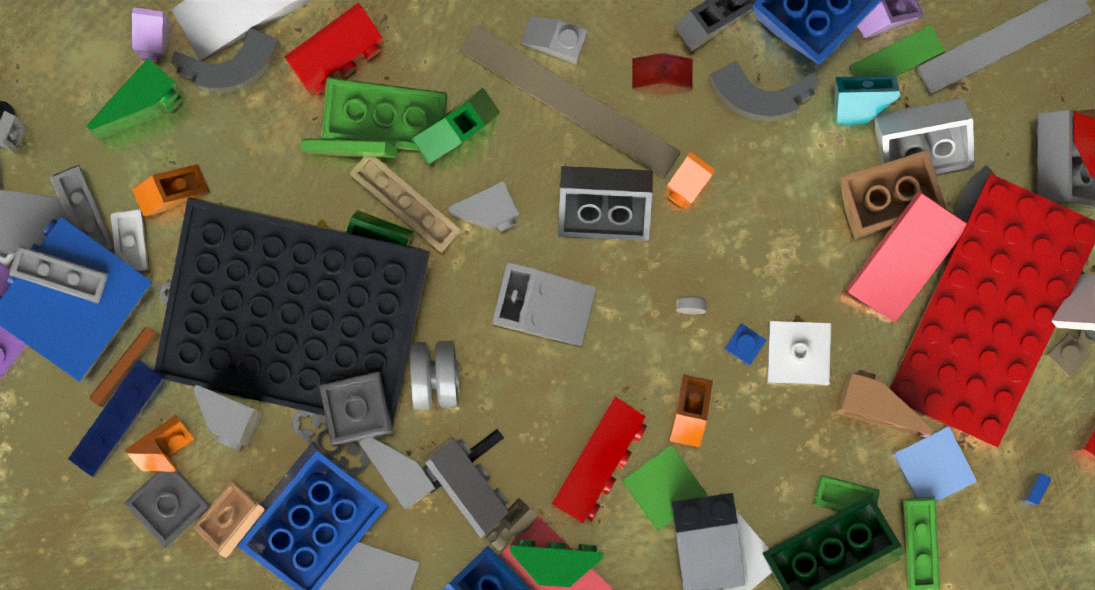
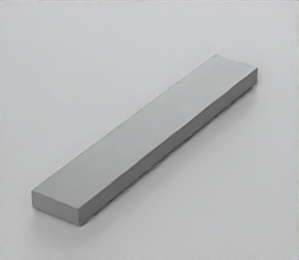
(1000, 42)

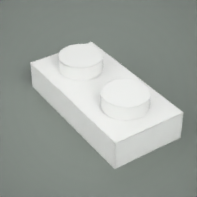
(130, 239)

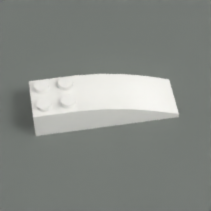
(221, 23)

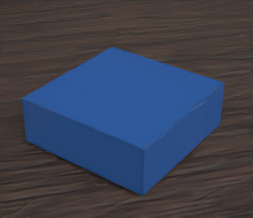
(1036, 489)

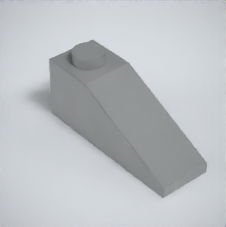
(402, 474)

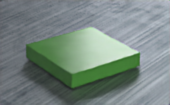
(661, 482)

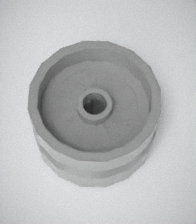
(436, 374)

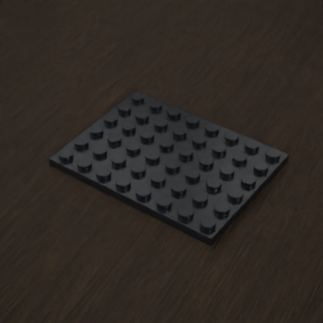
(286, 307)

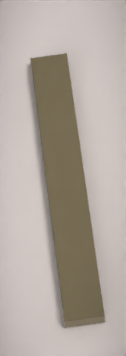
(570, 101)

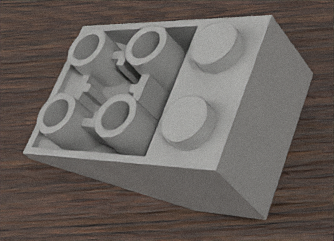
(543, 304)

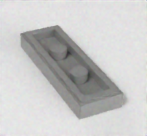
(80, 205)
(58, 274)

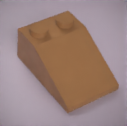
(875, 403)

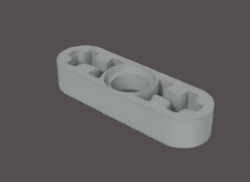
(307, 434)

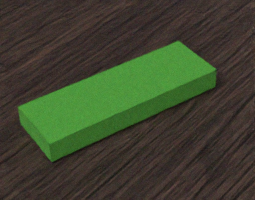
(901, 55)
(353, 148)
(921, 543)

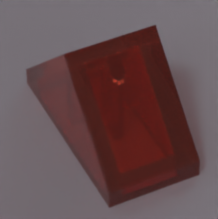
(662, 72)

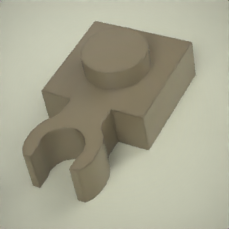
(1071, 352)
(514, 523)

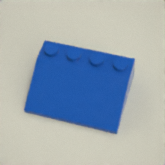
(813, 25)
(311, 520)

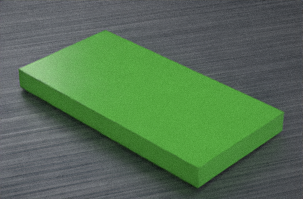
(378, 111)

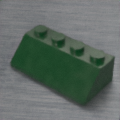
(836, 550)

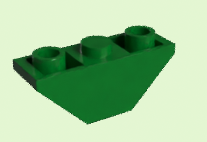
(456, 126)
(555, 563)

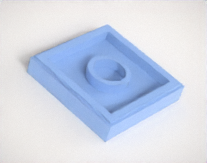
(935, 466)

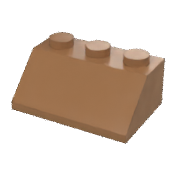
(882, 193)

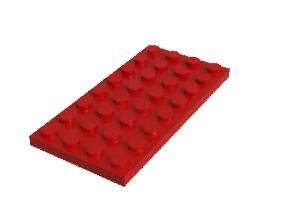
(993, 310)

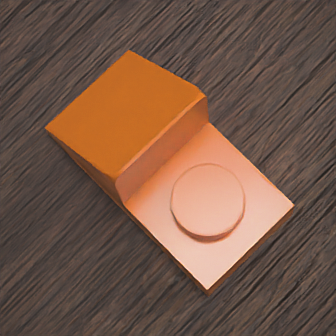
(156, 447)

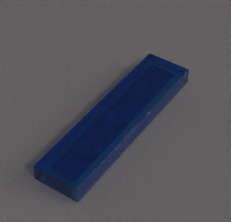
(116, 418)

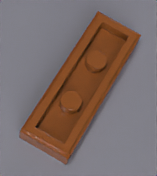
(124, 366)

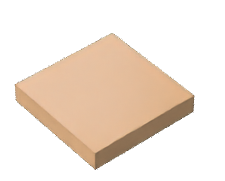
(229, 518)

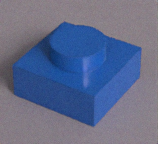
(745, 344)

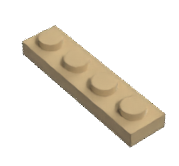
(405, 203)

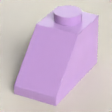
(890, 15)
(150, 34)

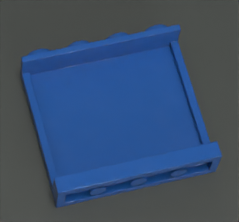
(65, 326)

